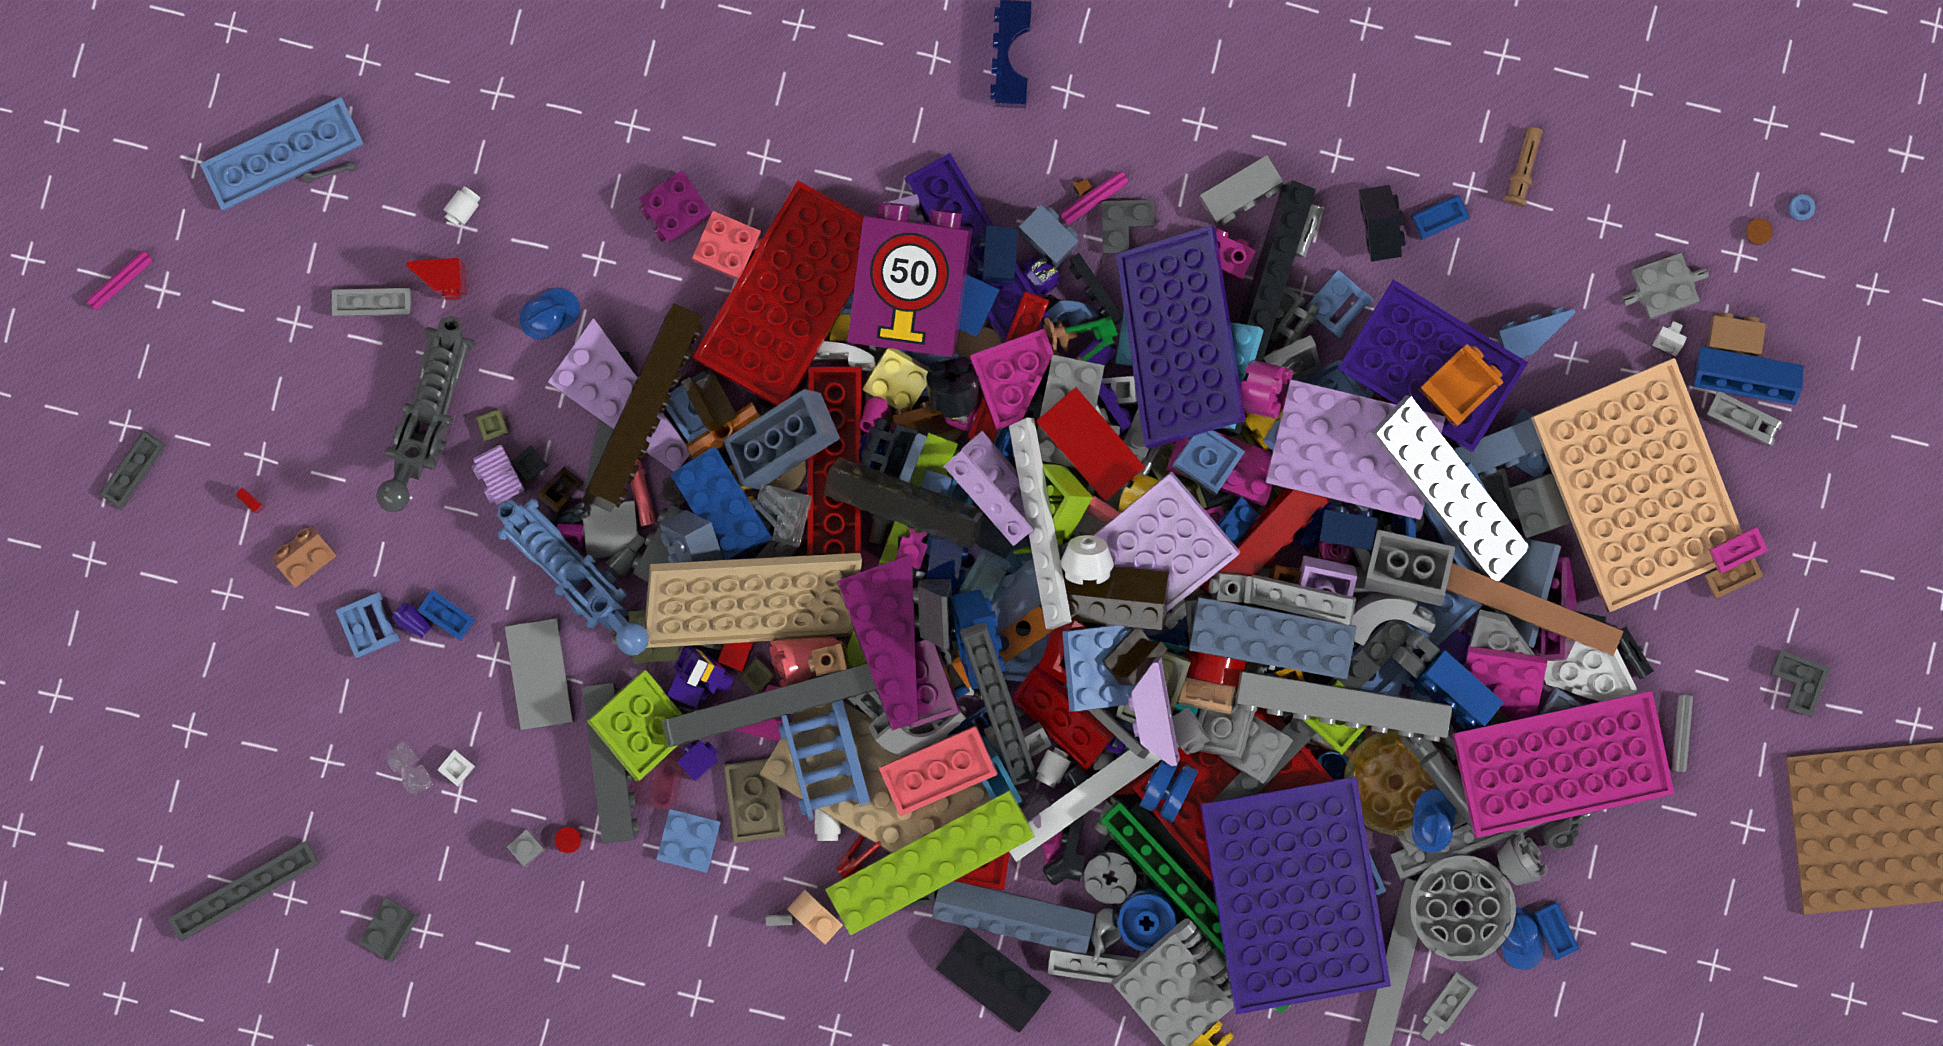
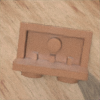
(303, 556)

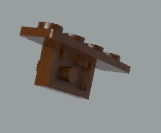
(922, 420)

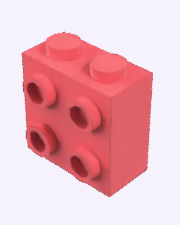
(726, 245)

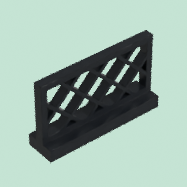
(1156, 829)

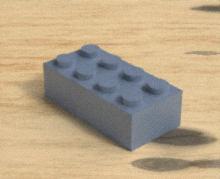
(781, 439)

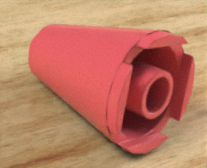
(791, 657)

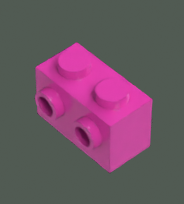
(1234, 255)

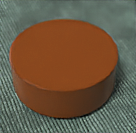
(1758, 231)

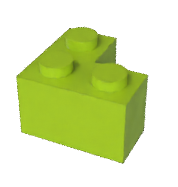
(1066, 498)

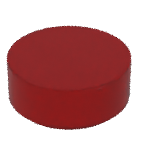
(568, 840)

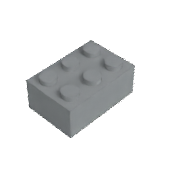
(1409, 567)

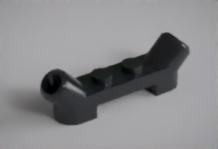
(1069, 864)

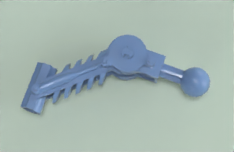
(547, 548)

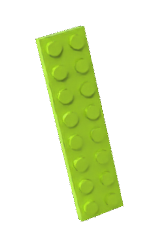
(930, 862)

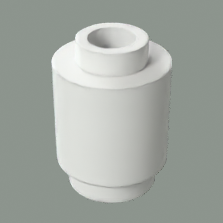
(461, 206)
(1053, 767)
(826, 827)

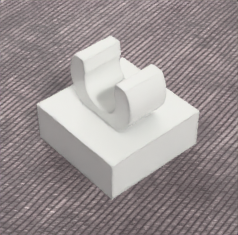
(1669, 339)

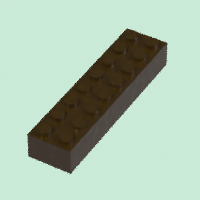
(641, 409)

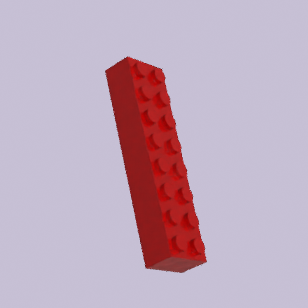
(832, 524)

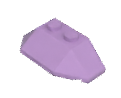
(1154, 715)

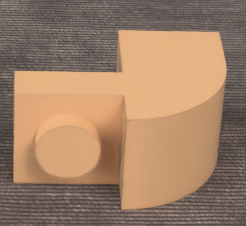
(814, 916)

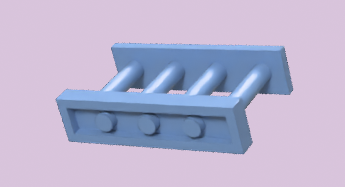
(850, 767)

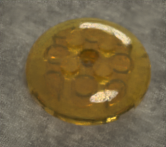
(1373, 763)

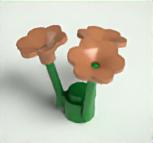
(1102, 328)

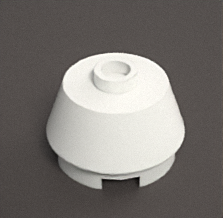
(1087, 559)

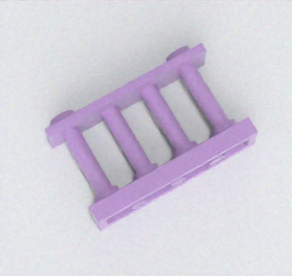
(992, 485)

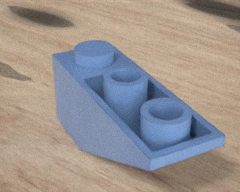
(1529, 337)

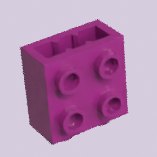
(674, 208)

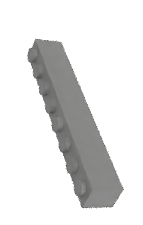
(1343, 704)

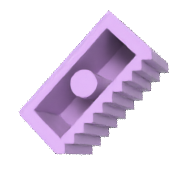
(498, 476)

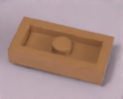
(1739, 576)

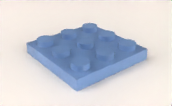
(1088, 679)

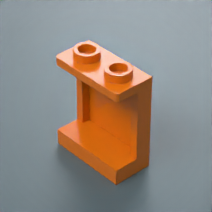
(1461, 384)

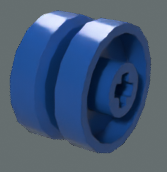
(1169, 788)
(1142, 903)

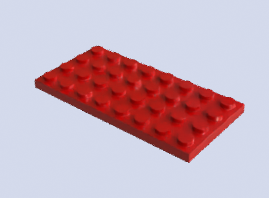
(786, 296)

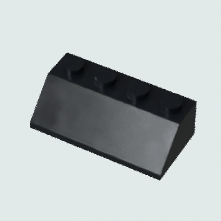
(993, 980)

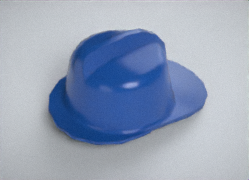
(549, 313)
(1433, 821)
(1524, 945)

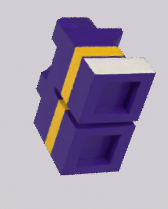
(698, 665)

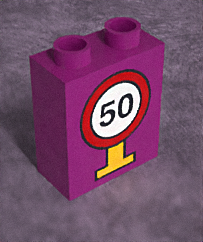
(910, 280)

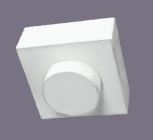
(456, 768)

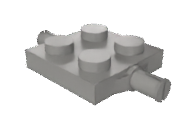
(1665, 286)

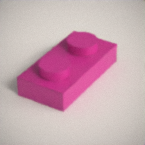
(1738, 550)

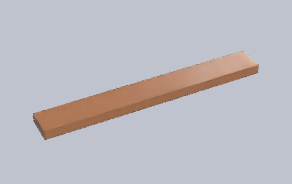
(1533, 610)

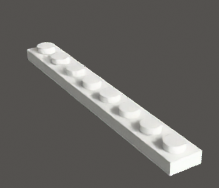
(1039, 517)

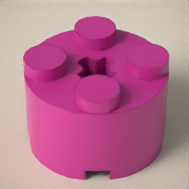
(1265, 389)

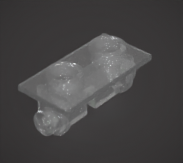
(412, 778)

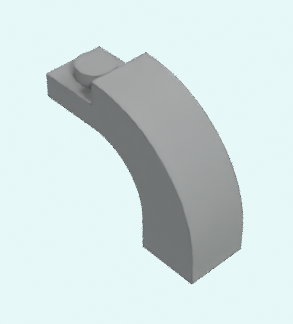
(1382, 607)
(907, 739)

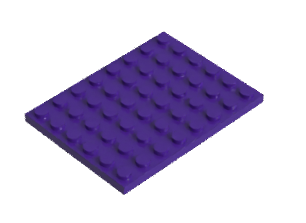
(1295, 895)

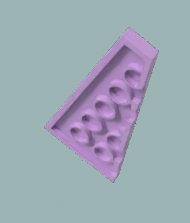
(601, 383)

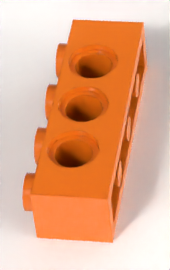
(1016, 642)

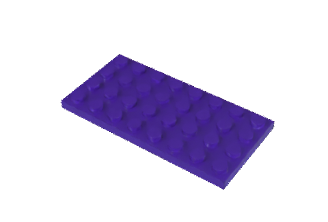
(1180, 337)

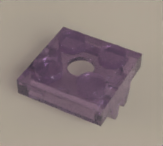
(1034, 804)

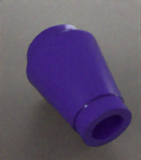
(411, 620)

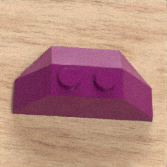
(1564, 594)

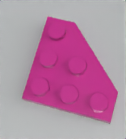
(1012, 375)
(1511, 677)

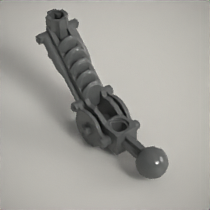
(437, 378)

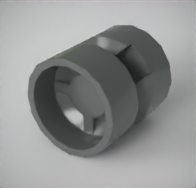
(1408, 660)

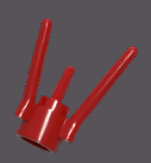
(850, 866)

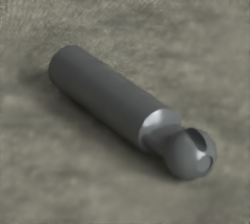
(1440, 771)

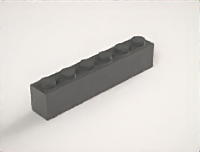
(610, 775)

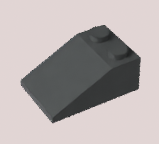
(1539, 504)
(935, 611)

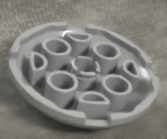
(1489, 904)

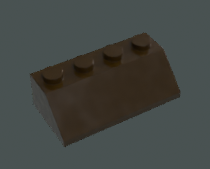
(1126, 598)

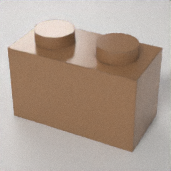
(1736, 335)

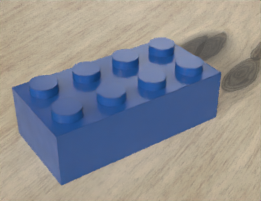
(719, 498)

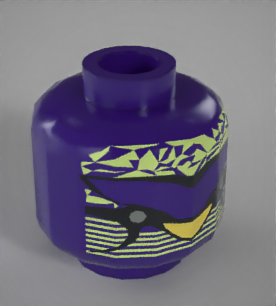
(1040, 275)

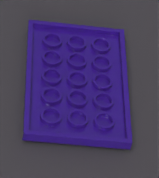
(1409, 343)

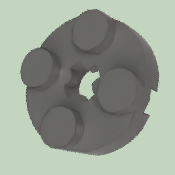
(1104, 863)

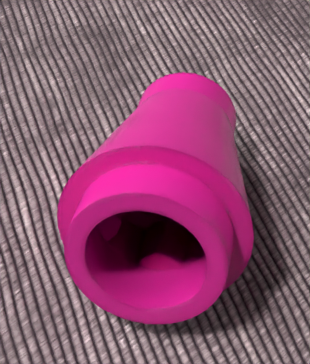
(873, 409)

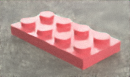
(938, 770)

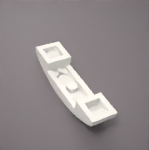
(842, 352)

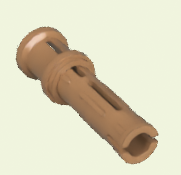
(1521, 178)

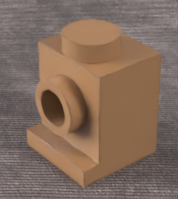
(838, 657)

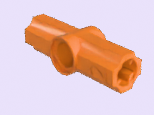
(710, 439)

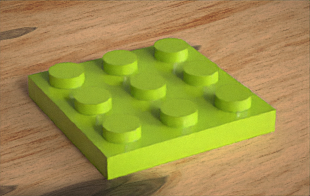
(633, 724)

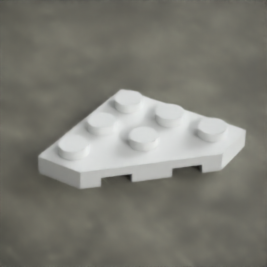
(1591, 674)

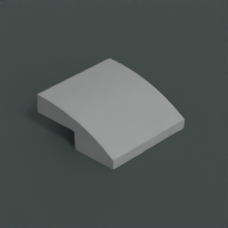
(610, 531)

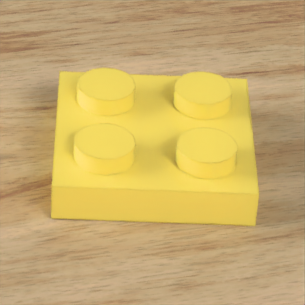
(897, 379)

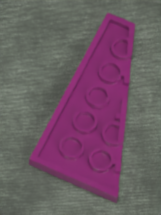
(883, 621)

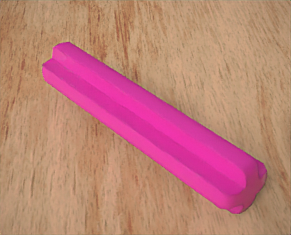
(1093, 197)
(119, 280)

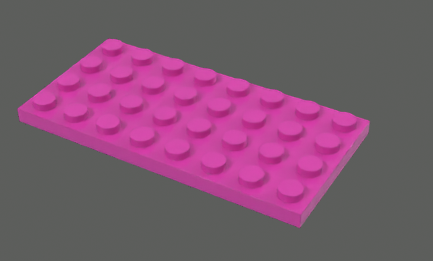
(1562, 764)

